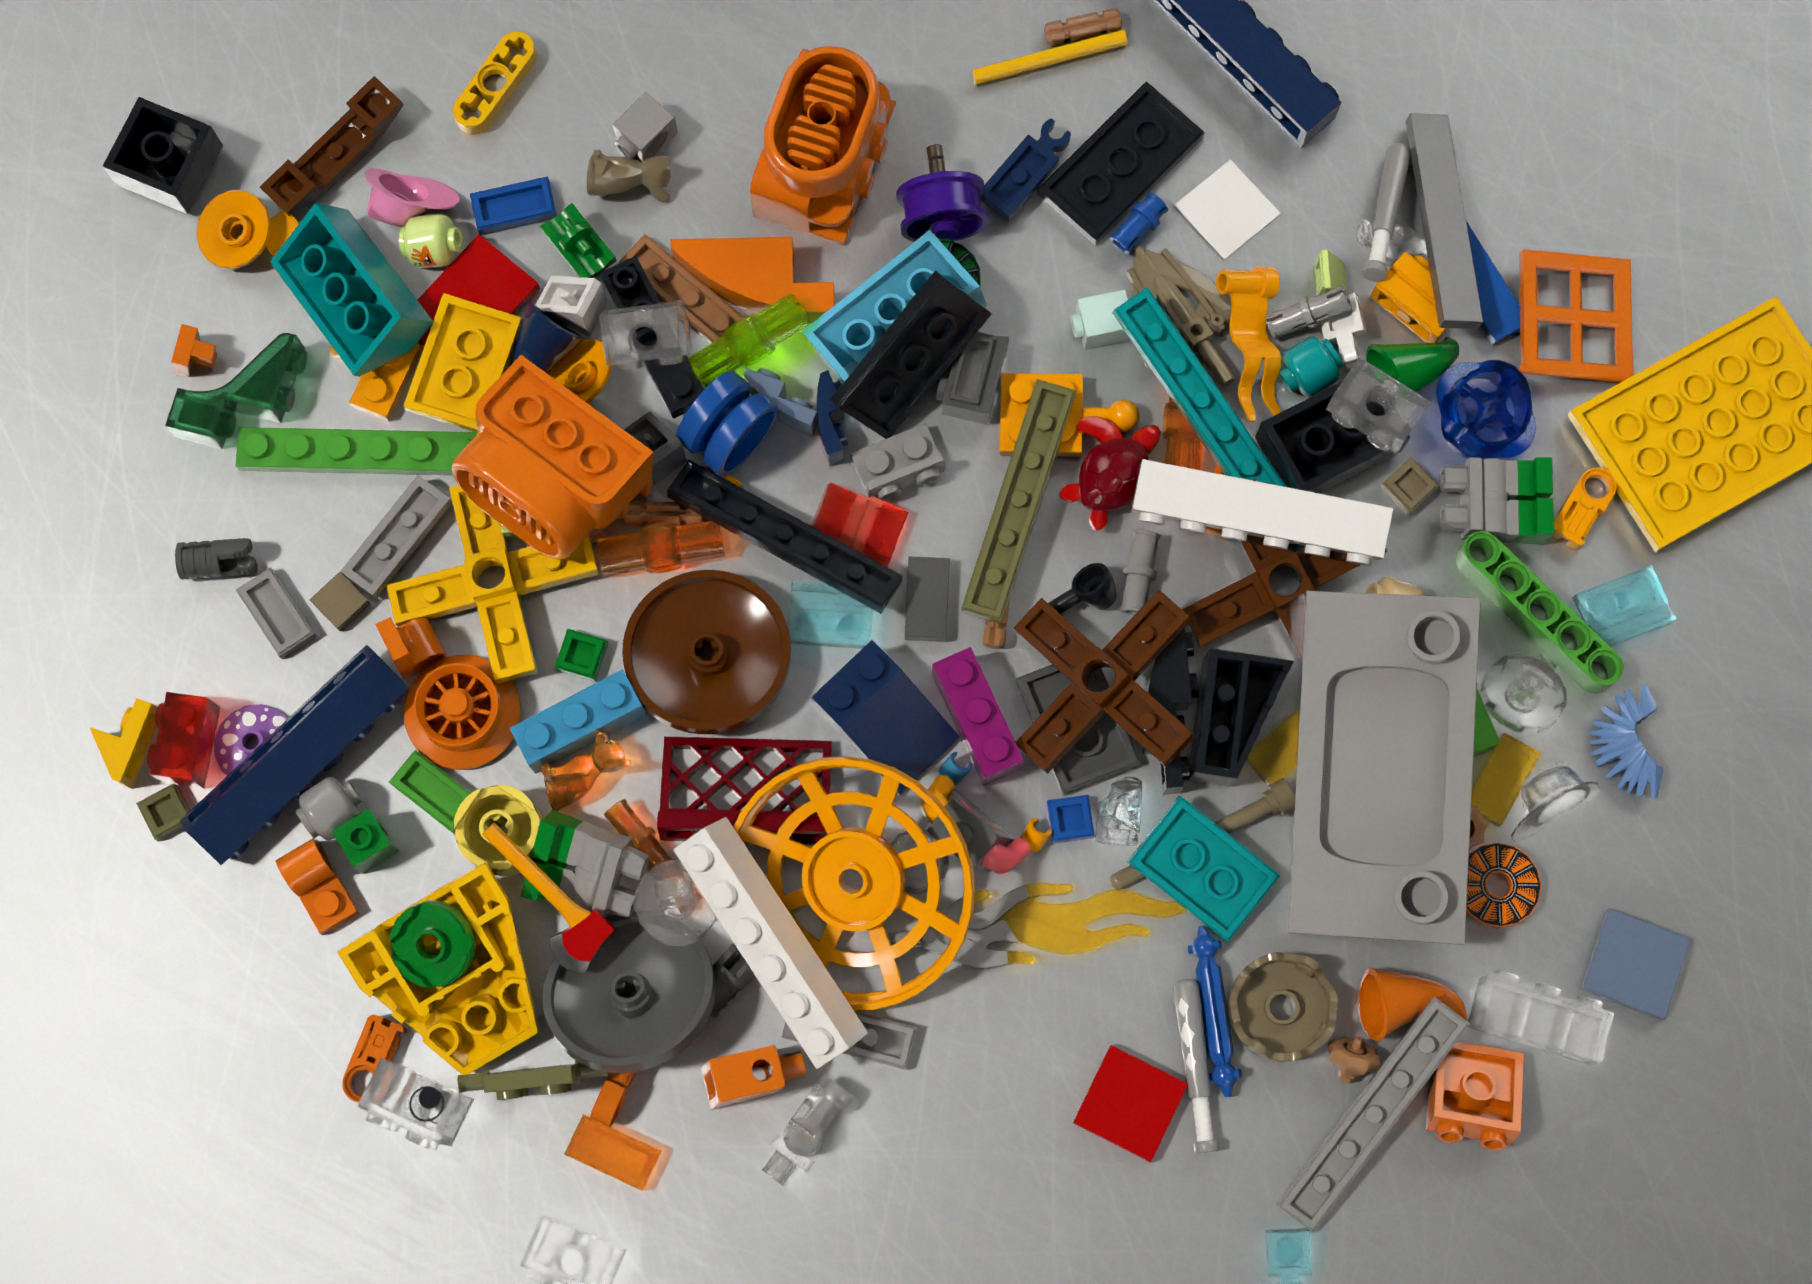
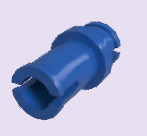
(1143, 218)

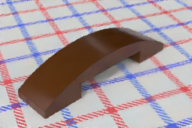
(336, 151)

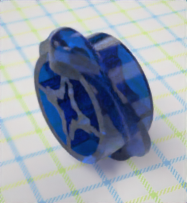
(1508, 382)

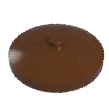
(707, 651)

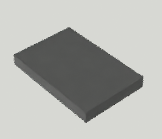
(1100, 752)

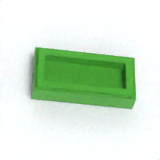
(430, 789)

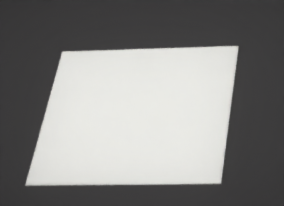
(1227, 209)

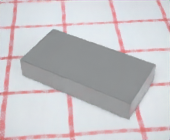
(276, 613)

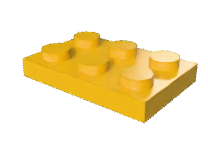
(461, 361)

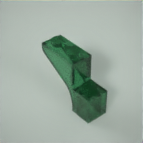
(258, 390)

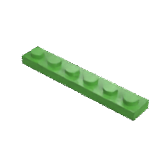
(349, 450)

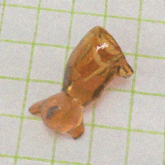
(574, 779)

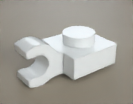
(1344, 330)

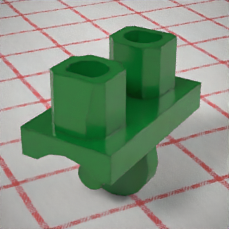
(578, 243)

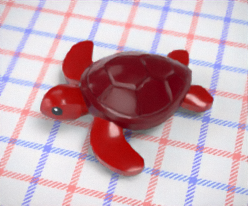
(1110, 468)

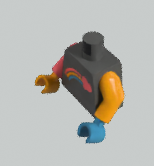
(987, 842)

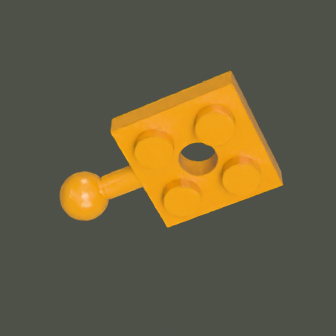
(1015, 398)

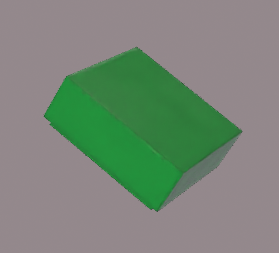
(581, 655)

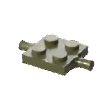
(516, 1082)

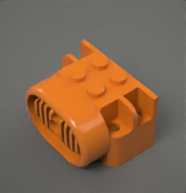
(814, 172)
(549, 462)

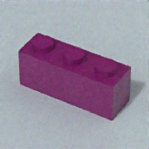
(977, 716)

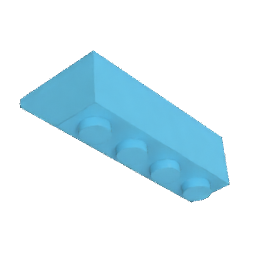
(863, 316)

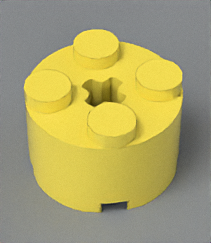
(504, 807)

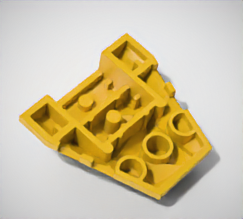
(481, 1010)

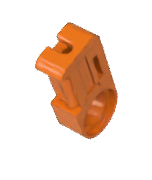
(377, 1041)
(612, 1097)

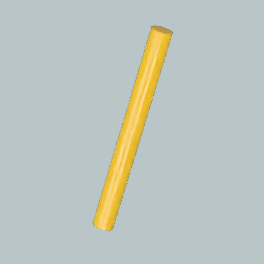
(1049, 57)

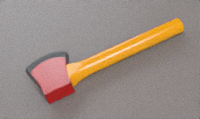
(586, 929)

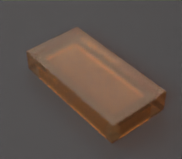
(613, 1152)

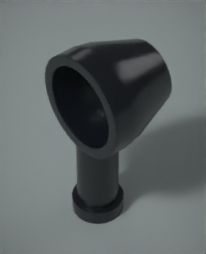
(1090, 585)

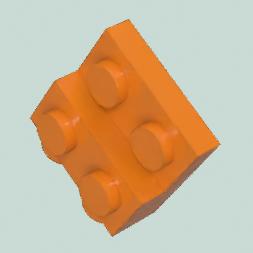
(1477, 1096)

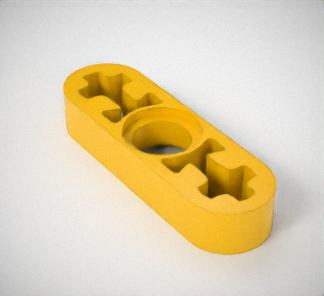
(469, 99)

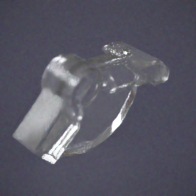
(1403, 240)

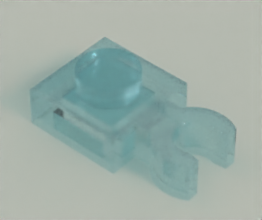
(1288, 1254)

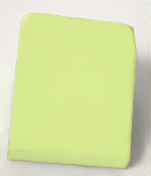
(1329, 272)

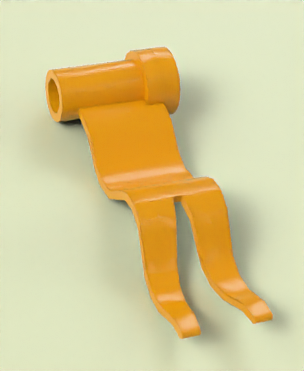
(1248, 331)

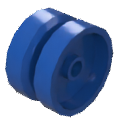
(727, 423)

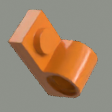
(411, 645)
(318, 885)

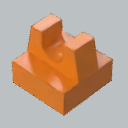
(192, 352)

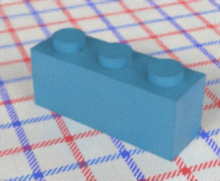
(577, 721)

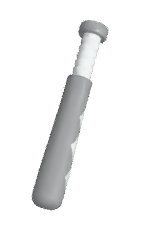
(1388, 203)
(1193, 1046)

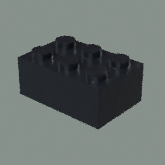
(1313, 449)

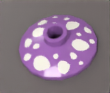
(238, 727)

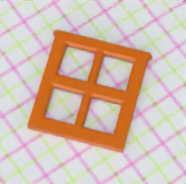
(1575, 316)

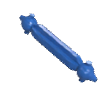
(1214, 1011)

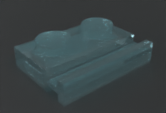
(1625, 606)
(827, 617)

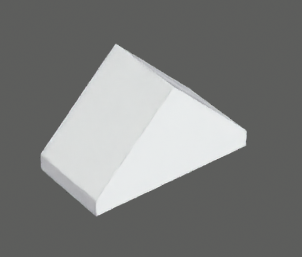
(573, 302)

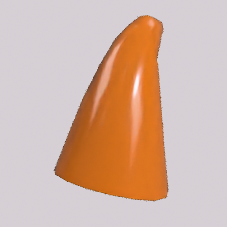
(1395, 998)

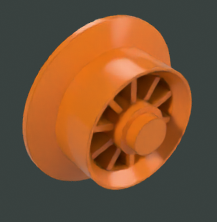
(460, 713)

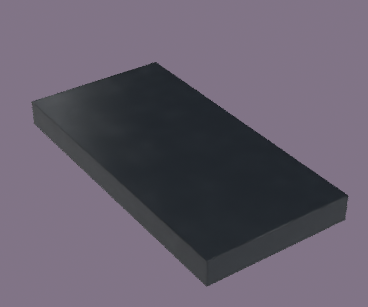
(1120, 163)
(911, 355)

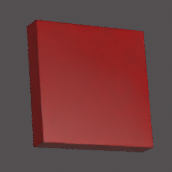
(1130, 1103)

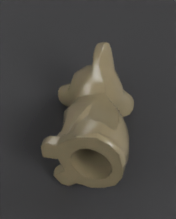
(619, 174)

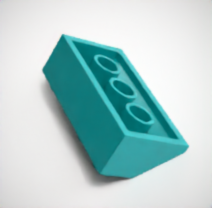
(350, 289)

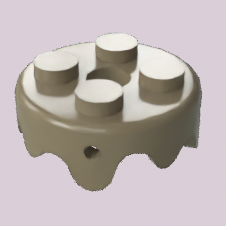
(1312, 1001)

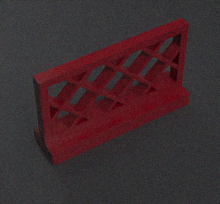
(681, 824)

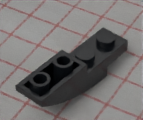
(675, 382)
(1174, 689)

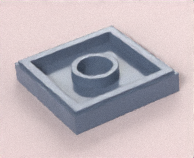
(1635, 964)

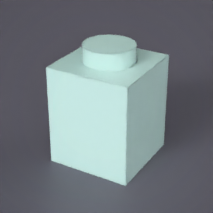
(1095, 321)

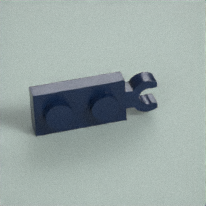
(1023, 172)

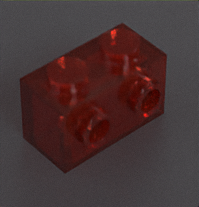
(183, 739)

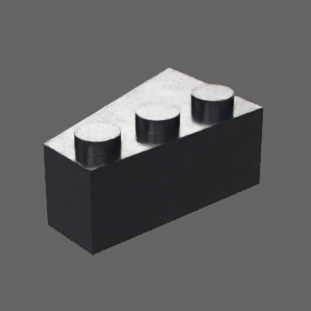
(1230, 711)

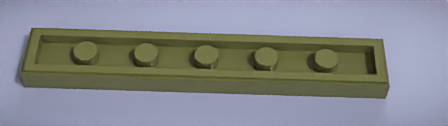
(1018, 501)

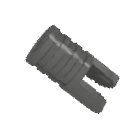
(214, 558)
(726, 984)

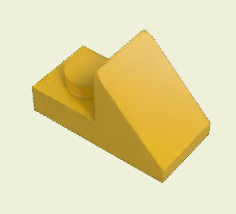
(126, 753)

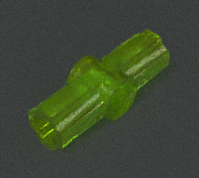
(750, 339)

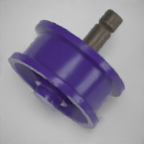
(942, 202)

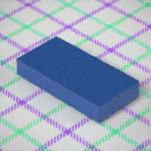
(513, 205)

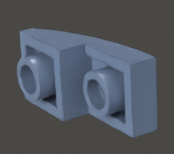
(793, 412)

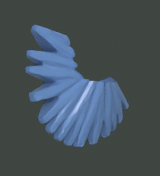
(1625, 745)

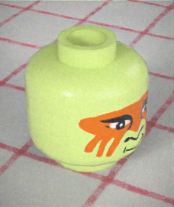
(430, 241)

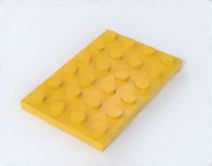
(1706, 424)

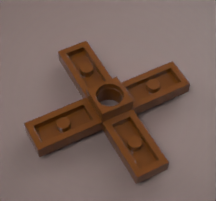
(1254, 596)
(1125, 701)

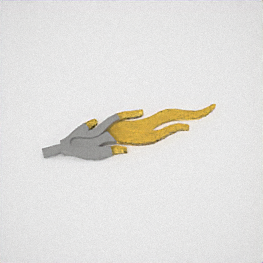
(1040, 924)

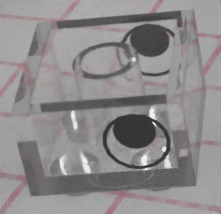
(416, 1103)

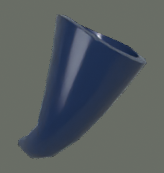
(544, 339)

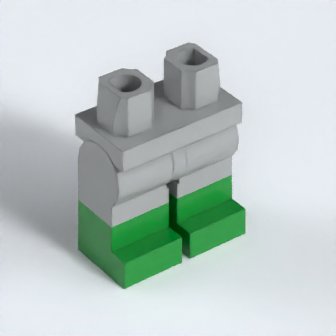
(1501, 499)
(586, 864)

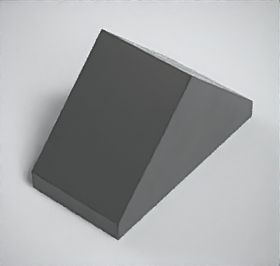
(666, 447)

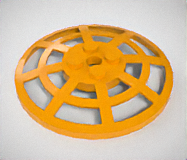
(878, 865)

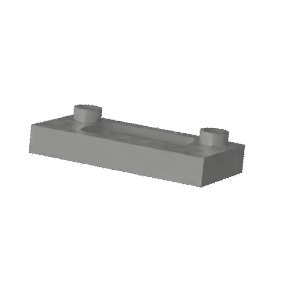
(1385, 767)

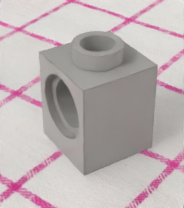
(644, 128)

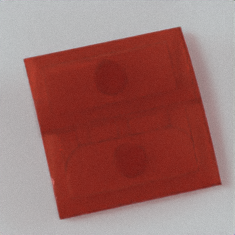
(860, 522)

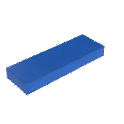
(1497, 302)

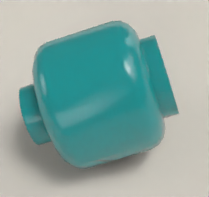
(1310, 366)

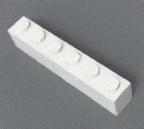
(1261, 510)
(770, 942)

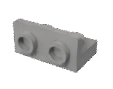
(898, 463)

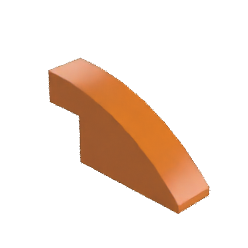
(752, 272)

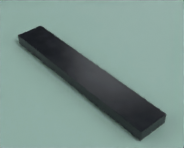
(784, 536)

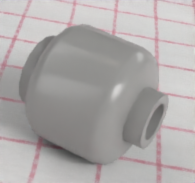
(328, 807)

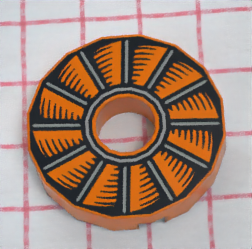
(1522, 882)

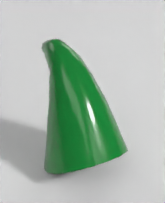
(1414, 363)

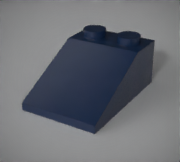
(884, 714)

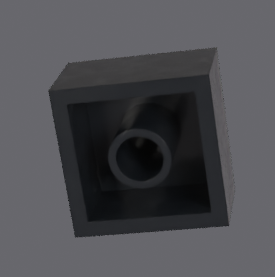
(163, 155)

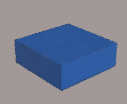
(1070, 819)

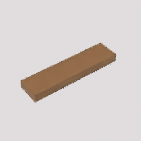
(673, 282)

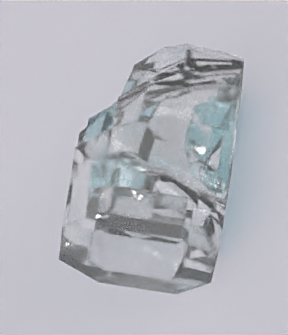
(1120, 814)

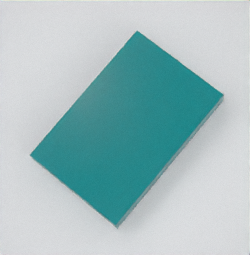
(1203, 868)

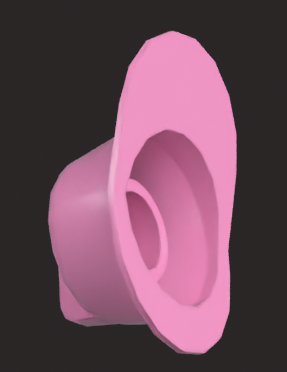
(401, 197)

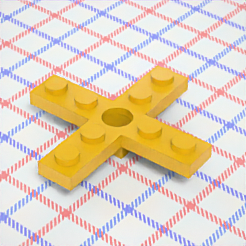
(498, 607)

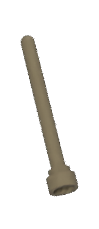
(1275, 800)

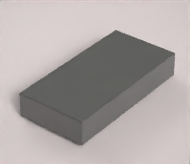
(927, 599)

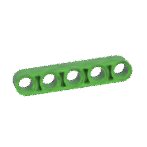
(1559, 616)

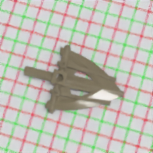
(1163, 278)

